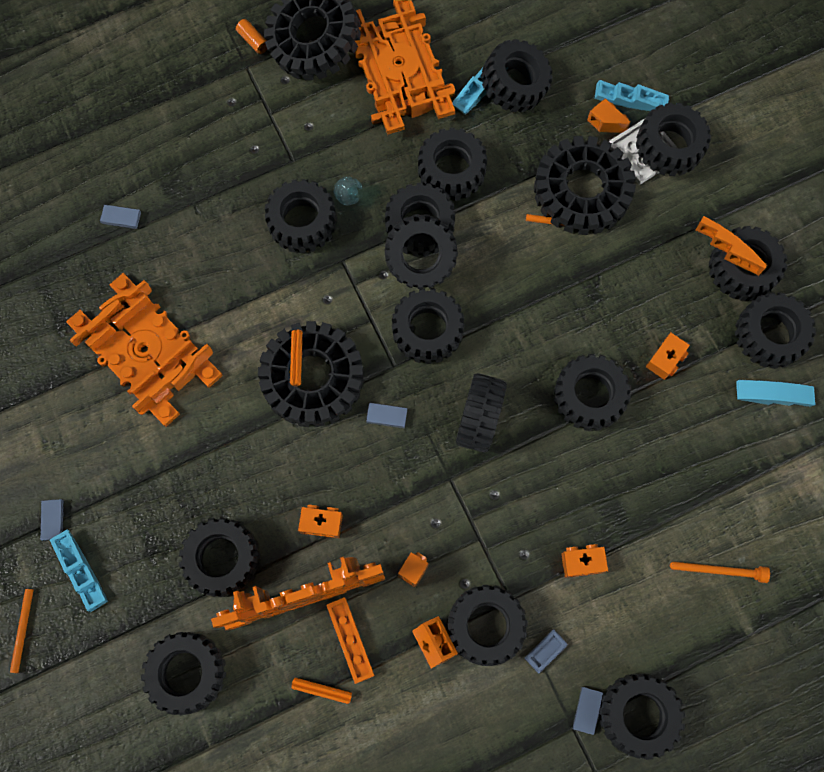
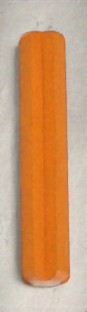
(296, 358)
(321, 690)

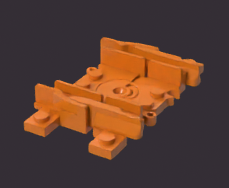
(401, 39)
(149, 329)
(260, 605)

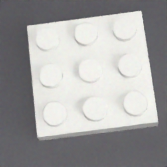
(627, 143)

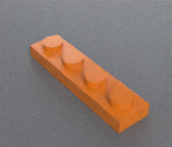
(350, 640)

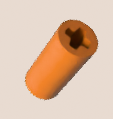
(251, 36)

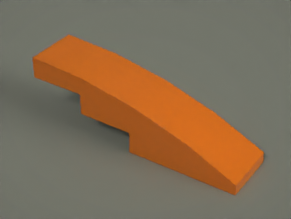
(736, 249)

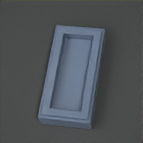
(120, 216)
(386, 415)
(51, 519)
(545, 651)
(587, 710)

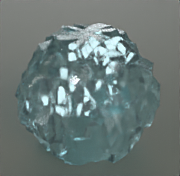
(346, 190)

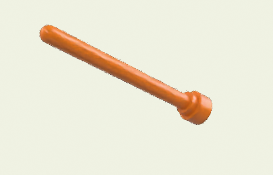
(761, 573)

